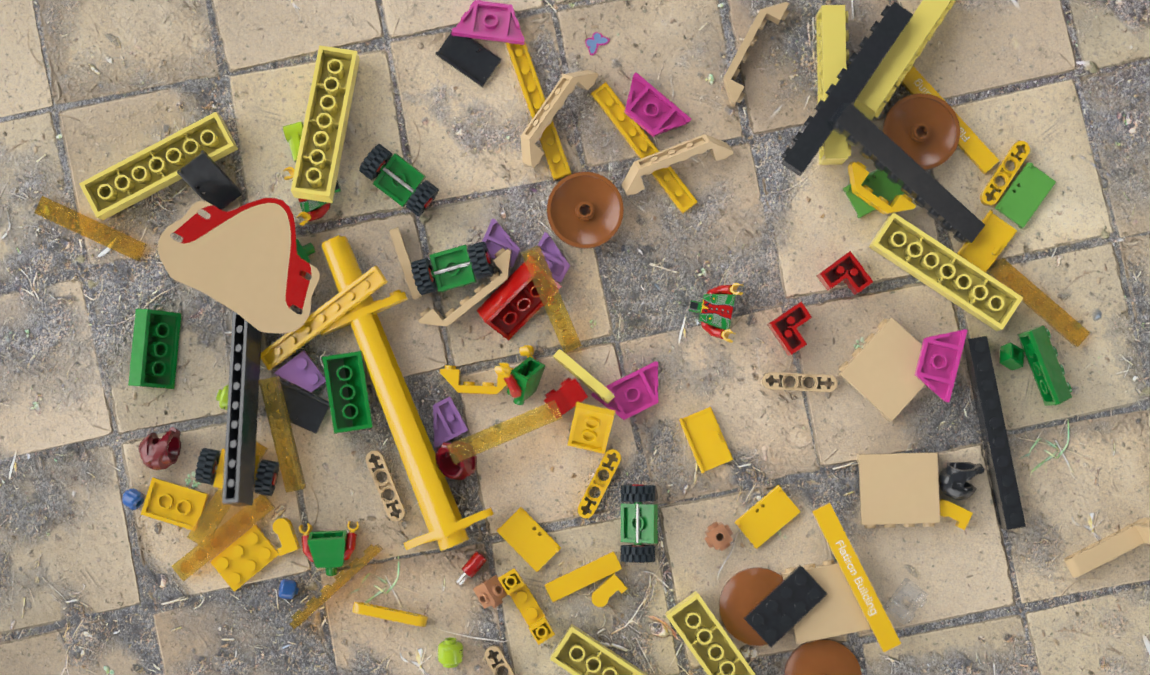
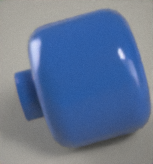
(133, 499)
(287, 589)

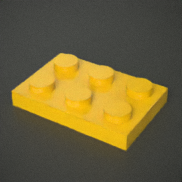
(591, 427)
(174, 503)
(245, 558)

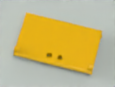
(989, 241)
(706, 439)
(764, 521)
(524, 537)

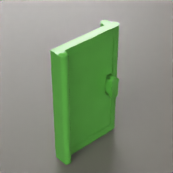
(881, 187)
(1023, 200)

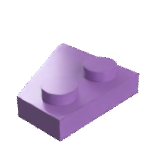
(497, 239)
(555, 259)
(302, 372)
(447, 422)

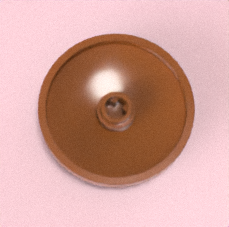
(923, 129)
(585, 210)
(740, 596)
(822, 658)

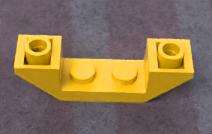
(857, 175)
(452, 375)
(527, 605)

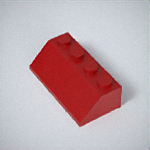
(512, 303)

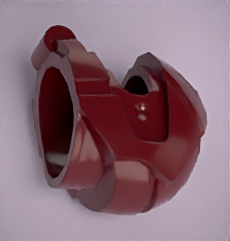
(155, 450)
(454, 471)

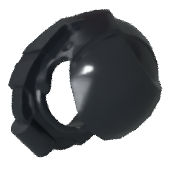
(954, 477)

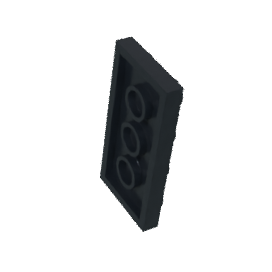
(785, 606)

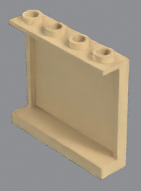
(885, 368)
(899, 489)
(836, 613)

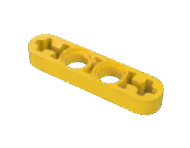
(1004, 173)
(596, 482)
(390, 614)

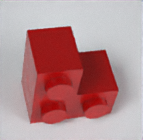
(847, 270)
(785, 328)
(567, 395)

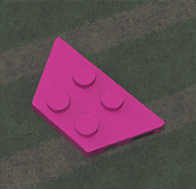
(490, 22)
(652, 109)
(940, 362)
(633, 392)

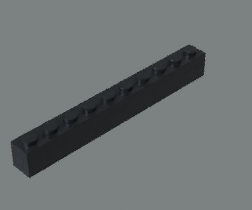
(847, 88)
(906, 172)
(242, 413)
(994, 433)

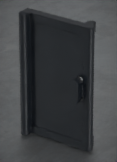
(465, 57)
(205, 176)
(304, 406)

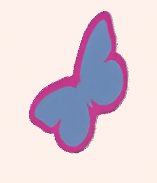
(596, 40)

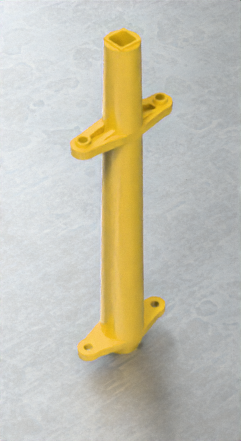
(406, 426)

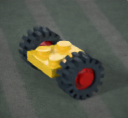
(211, 470)

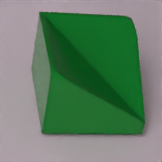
(1011, 356)

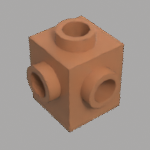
(714, 529)
(490, 592)

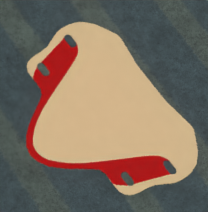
(243, 262)

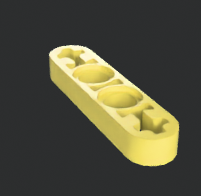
(582, 375)

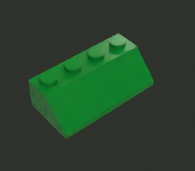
(154, 349)
(1045, 365)
(347, 392)

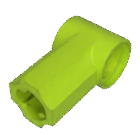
(293, 135)

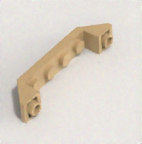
(773, 13)
(530, 152)
(633, 182)
(433, 316)

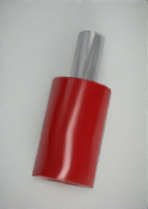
(472, 566)

